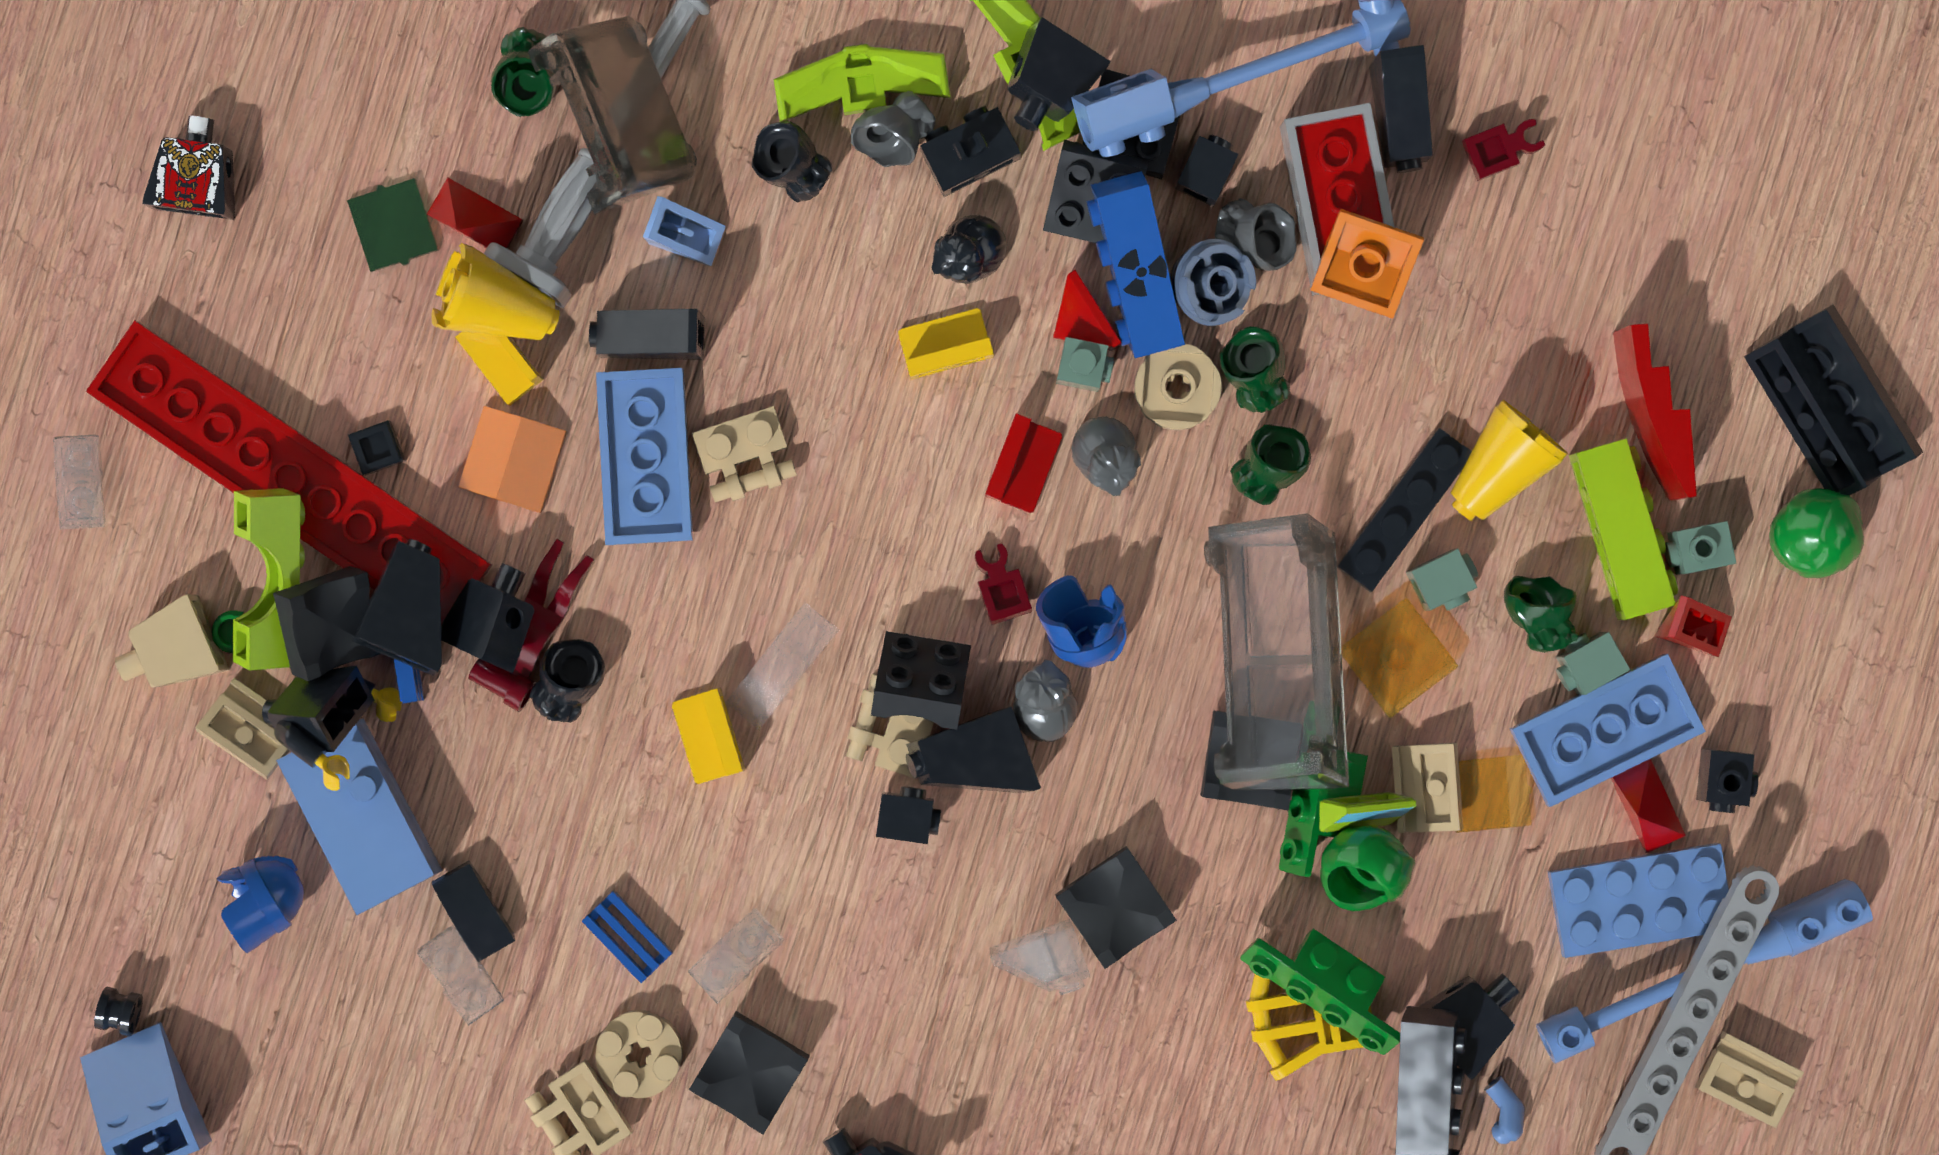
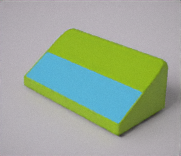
(1363, 810)

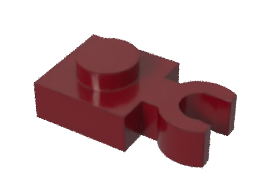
(1496, 149)
(1002, 591)

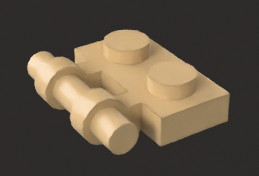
(741, 441)
(892, 746)
(587, 1106)

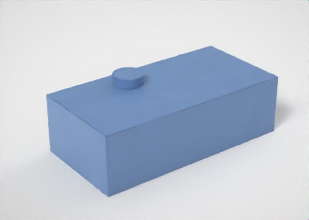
(364, 824)

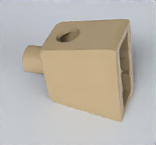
(173, 646)

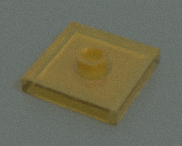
(1397, 657)

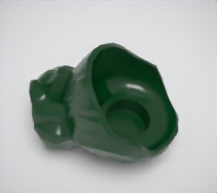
(514, 78)
(1256, 367)
(1272, 462)
(1542, 610)

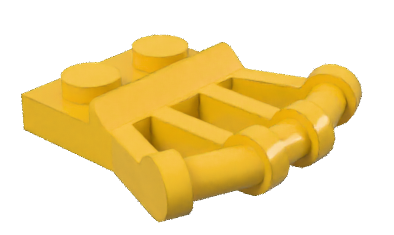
(1329, 1037)

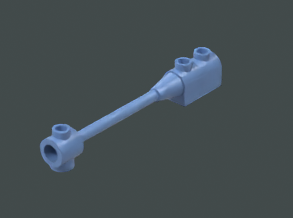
(1147, 102)
(1790, 932)

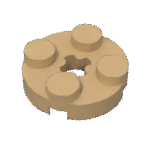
(1194, 406)
(649, 1031)

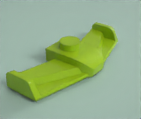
(1012, 21)
(860, 78)

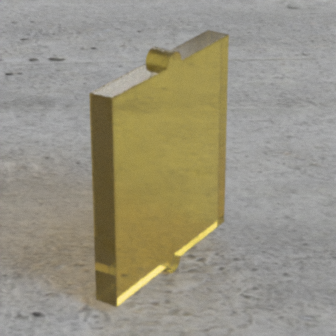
(1494, 793)

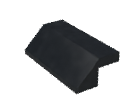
(1833, 403)

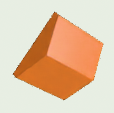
(1366, 263)
(512, 459)

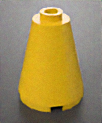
(491, 299)
(1504, 462)

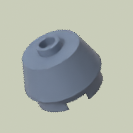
(1212, 282)

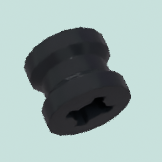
(118, 1011)

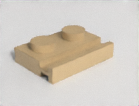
(240, 730)
(1432, 779)
(1749, 1079)

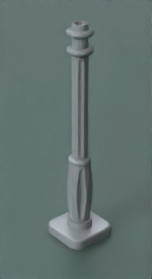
(568, 202)

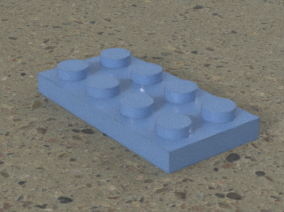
(644, 456)
(1607, 730)
(1637, 899)

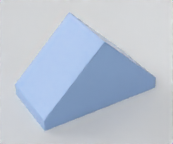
(683, 231)

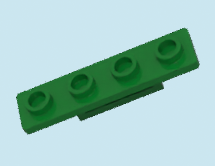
(1303, 819)
(1328, 982)

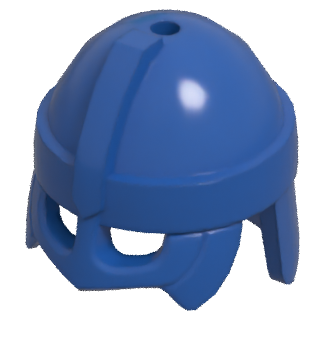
(1081, 628)
(266, 899)

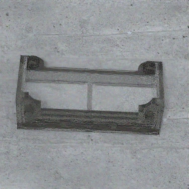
(1280, 655)

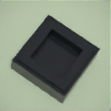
(376, 448)

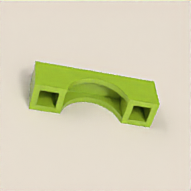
(272, 524)

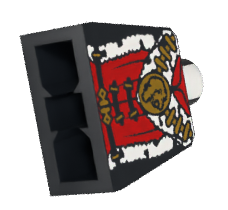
(193, 174)

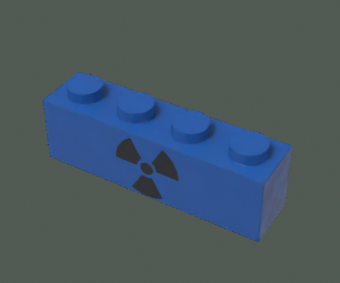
(1136, 263)

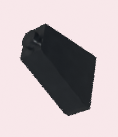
(1402, 107)
(649, 334)
(406, 609)
(978, 756)

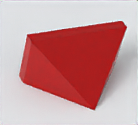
(474, 215)
(1082, 317)
(1695, 626)
(1648, 806)

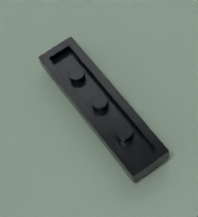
(1404, 510)

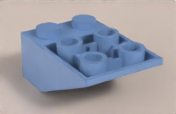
(143, 1097)

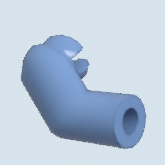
(1511, 1111)

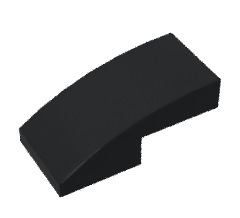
(473, 911)

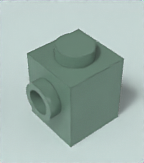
(1084, 365)
(1700, 548)
(1444, 580)
(1590, 663)

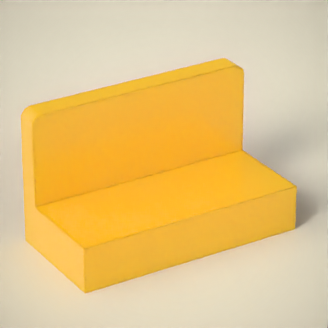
(945, 343)
(501, 364)
(708, 736)

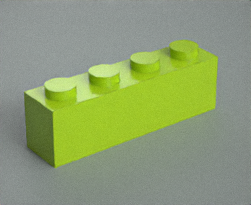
(1623, 529)

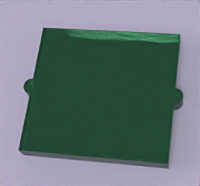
(392, 225)

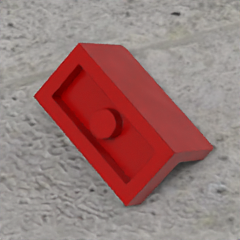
(1023, 464)

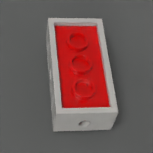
(1333, 167)

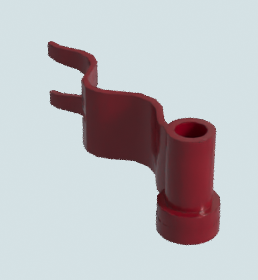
(516, 686)

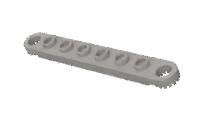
(1689, 1015)

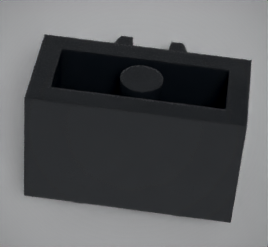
(969, 150)

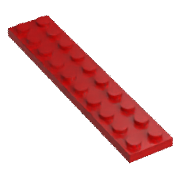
(255, 450)

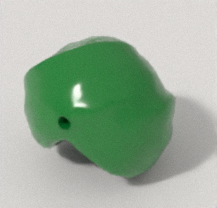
(1817, 533)
(1365, 868)

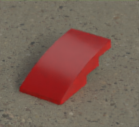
(1661, 431)

